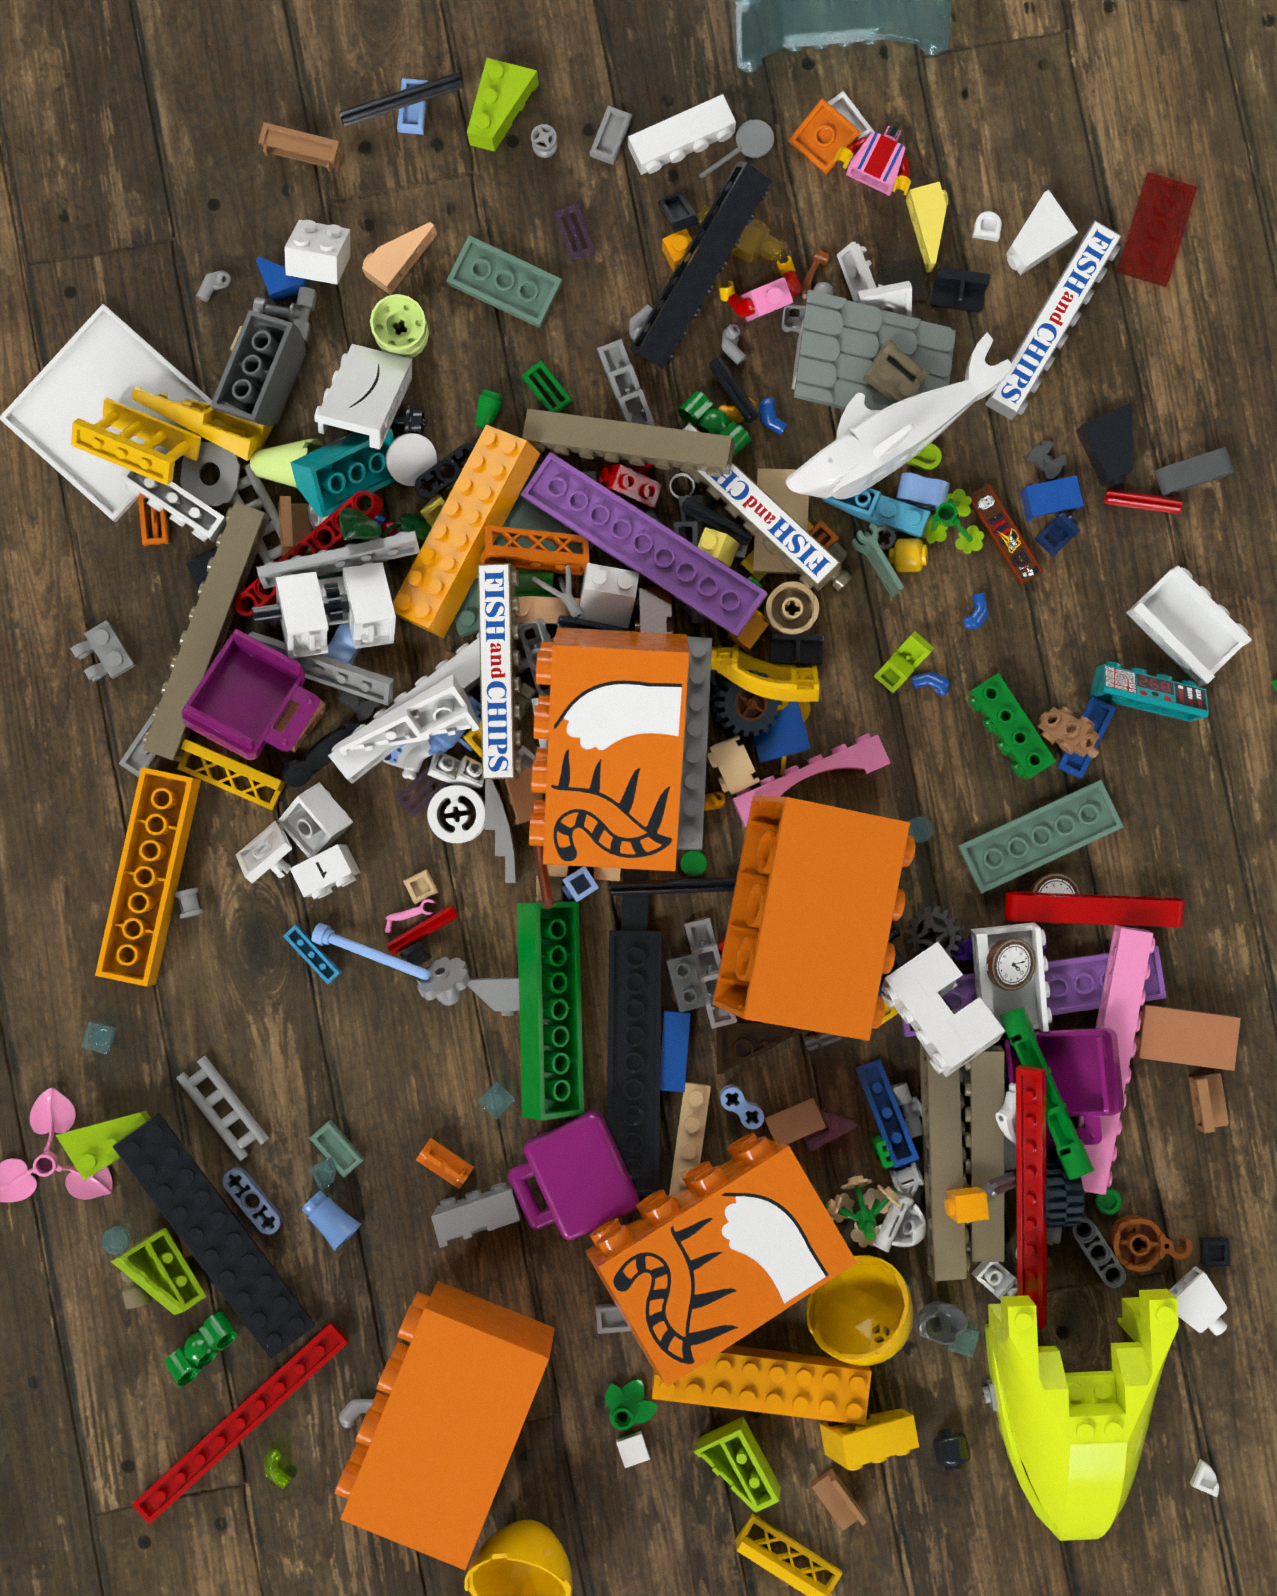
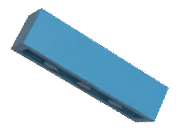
(312, 954)

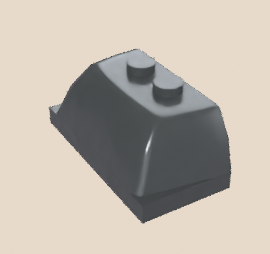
(261, 370)

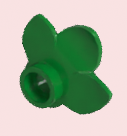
(629, 1400)

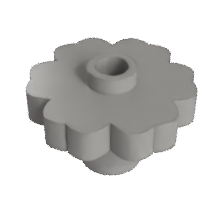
(446, 980)

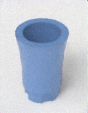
(330, 1220)

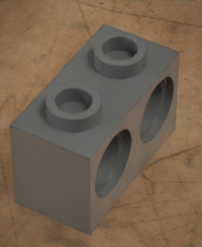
(685, 982)

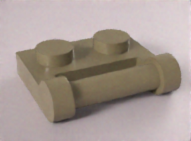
(890, 380)

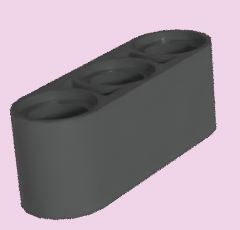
(1194, 471)
(1102, 1261)

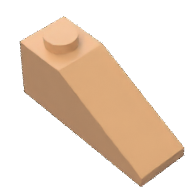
(395, 259)
(542, 608)

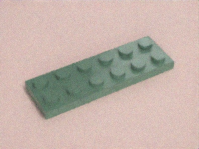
(1040, 836)

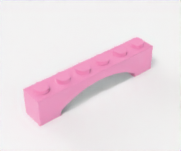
(864, 756)

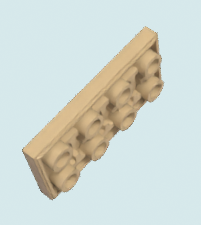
(795, 504)

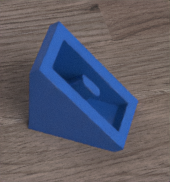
(277, 282)

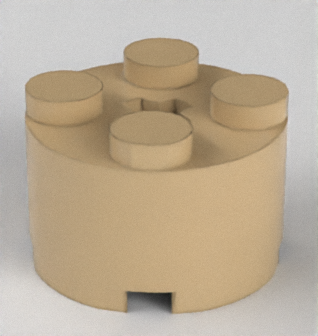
(802, 600)
(733, 764)

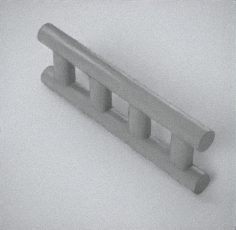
(263, 501)
(223, 1091)

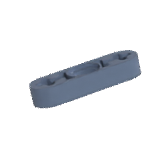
(241, 1200)

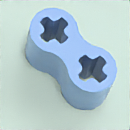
(922, 491)
(342, 645)
(741, 1106)

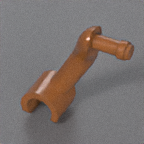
(821, 257)

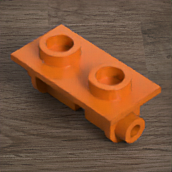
(444, 1163)

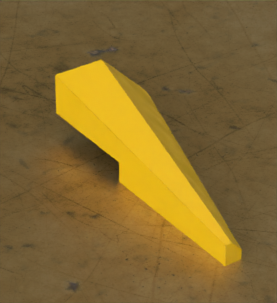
(225, 430)

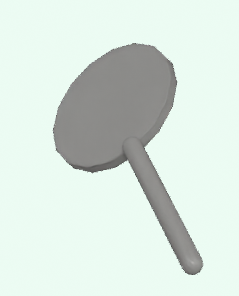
(753, 140)

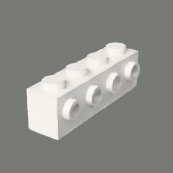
(682, 135)
(181, 504)

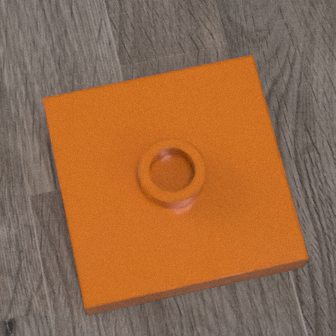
(823, 135)

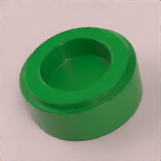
(693, 863)
(1108, 1203)

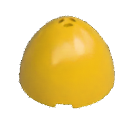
(857, 1304)
(520, 1562)

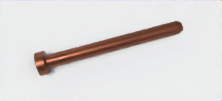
(543, 876)

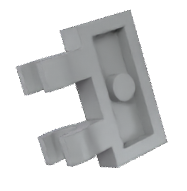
(109, 649)

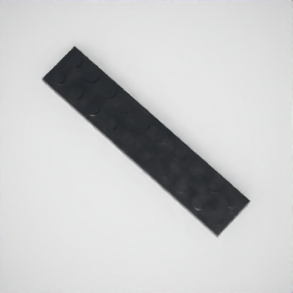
(635, 1053)
(214, 1235)

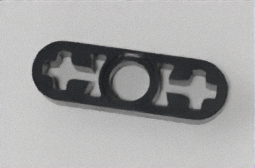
(446, 482)

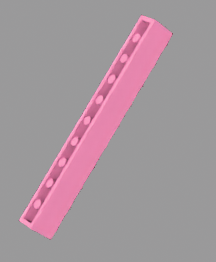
(1119, 1011)

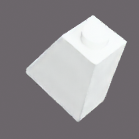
(1041, 236)

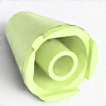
(275, 461)

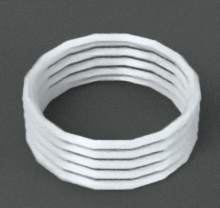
(678, 475)

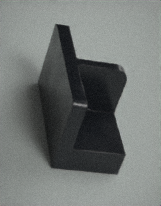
(959, 289)
(796, 649)

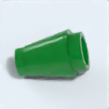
(488, 407)

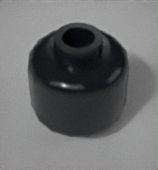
(951, 1449)

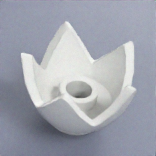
(911, 1229)

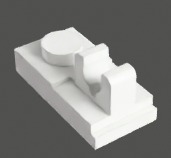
(856, 269)

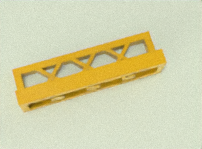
(230, 764)
(779, 1566)

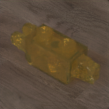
(754, 241)

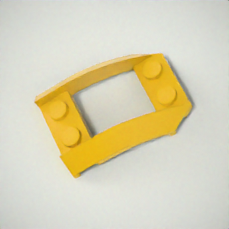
(783, 681)

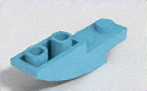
(884, 511)

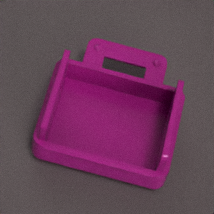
(248, 697)
(1085, 1073)
(577, 1175)

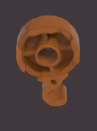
(1153, 1244)

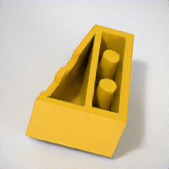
(882, 1436)

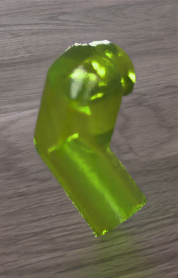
(272, 1469)

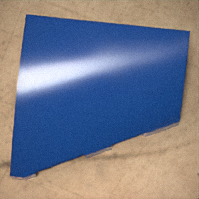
(783, 738)

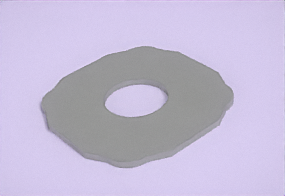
(227, 485)

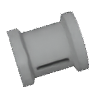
(188, 903)
(907, 1177)

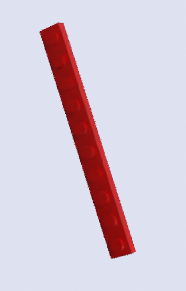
(1031, 1187)
(240, 1422)

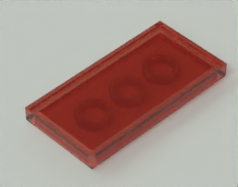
(1156, 229)

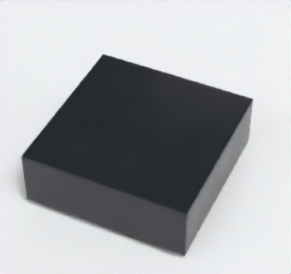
(1214, 1251)

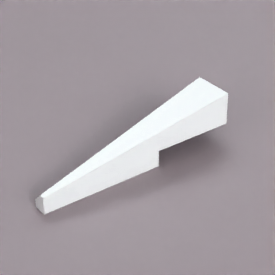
(430, 713)

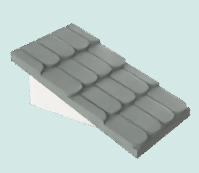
(843, 340)

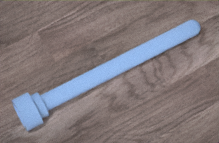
(324, 935)

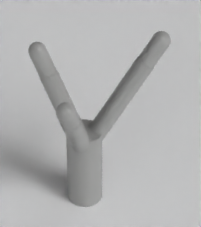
(566, 596)

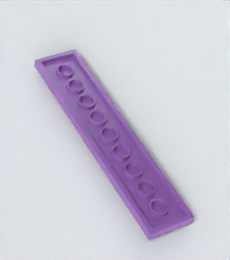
(644, 544)
(1073, 985)

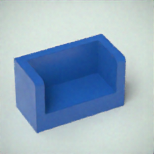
(1051, 497)

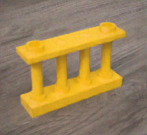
(130, 454)

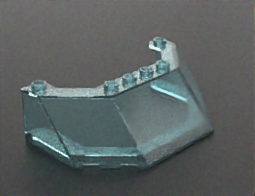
(771, 25)

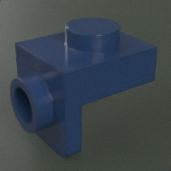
(1058, 533)

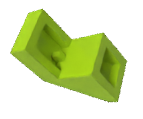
(903, 662)

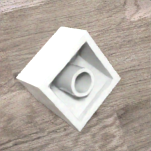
(608, 595)
(314, 820)

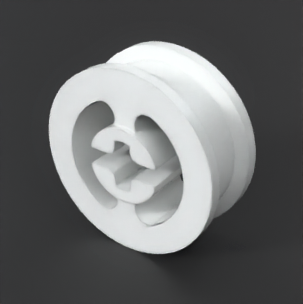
(460, 834)

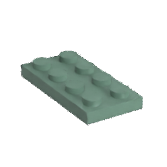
(504, 281)

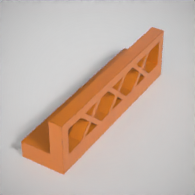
(534, 559)

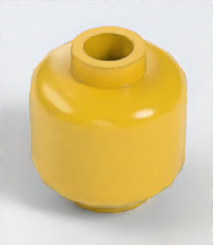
(908, 555)

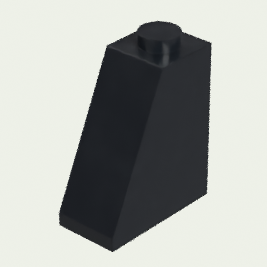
(1109, 445)

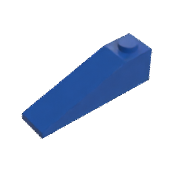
(887, 1114)

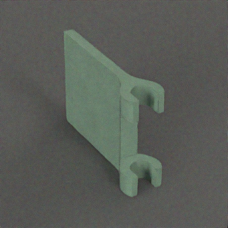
(878, 560)

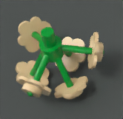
(865, 1223)

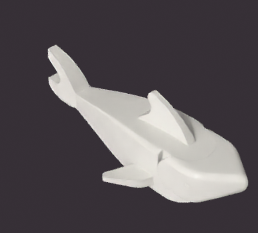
(881, 441)

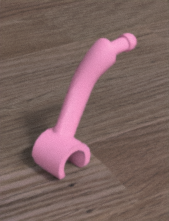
(407, 914)

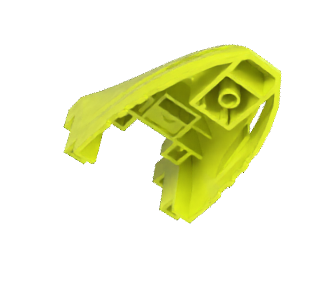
(1077, 1429)

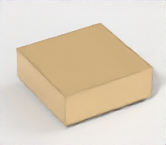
(421, 886)
(557, 892)

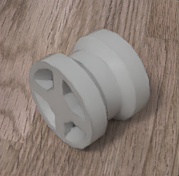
(544, 134)

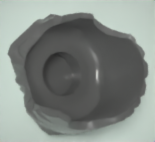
(941, 1322)

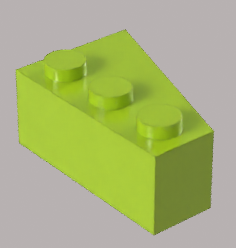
(498, 101)
(92, 1145)
(161, 1272)
(741, 1463)

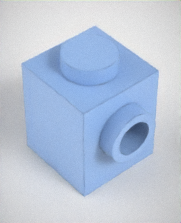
(579, 884)

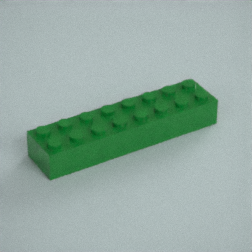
(550, 1010)

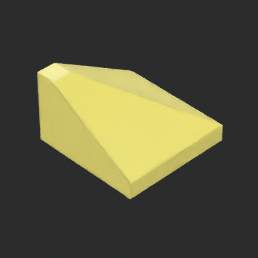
(432, 509)

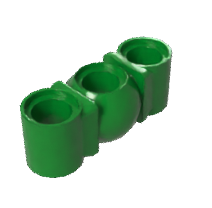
(700, 413)
(200, 1349)

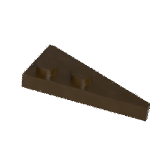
(744, 1040)

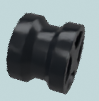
(416, 954)

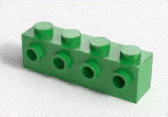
(1011, 727)

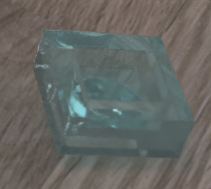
(99, 1037)
(496, 1100)

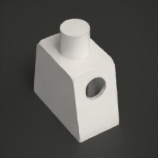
(1199, 1302)

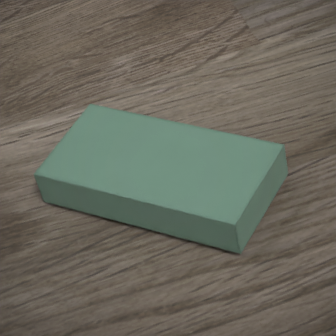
(336, 1145)

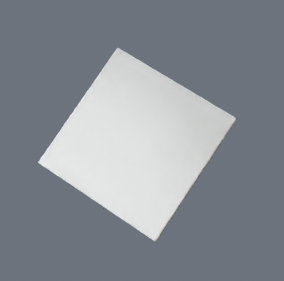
(94, 365)

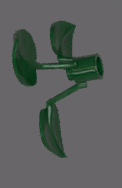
(362, 528)

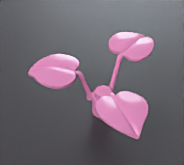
(50, 1114)

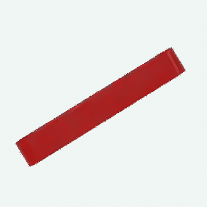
(315, 542)
(1094, 909)

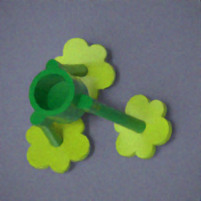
(948, 515)

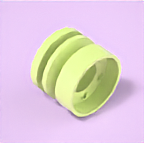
(393, 314)

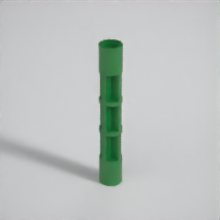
(1069, 1146)

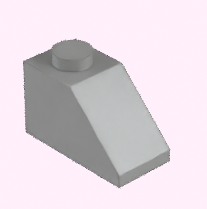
(498, 993)

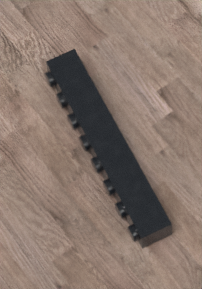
(701, 264)

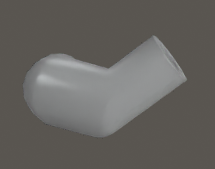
(638, 320)

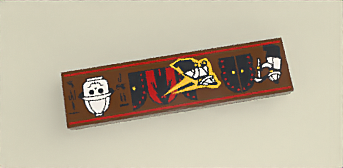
(1005, 535)

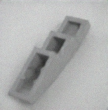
(625, 383)
(497, 819)
(707, 965)

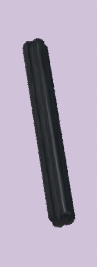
(401, 99)
(672, 886)

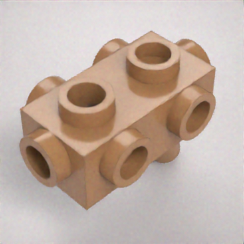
(1069, 732)

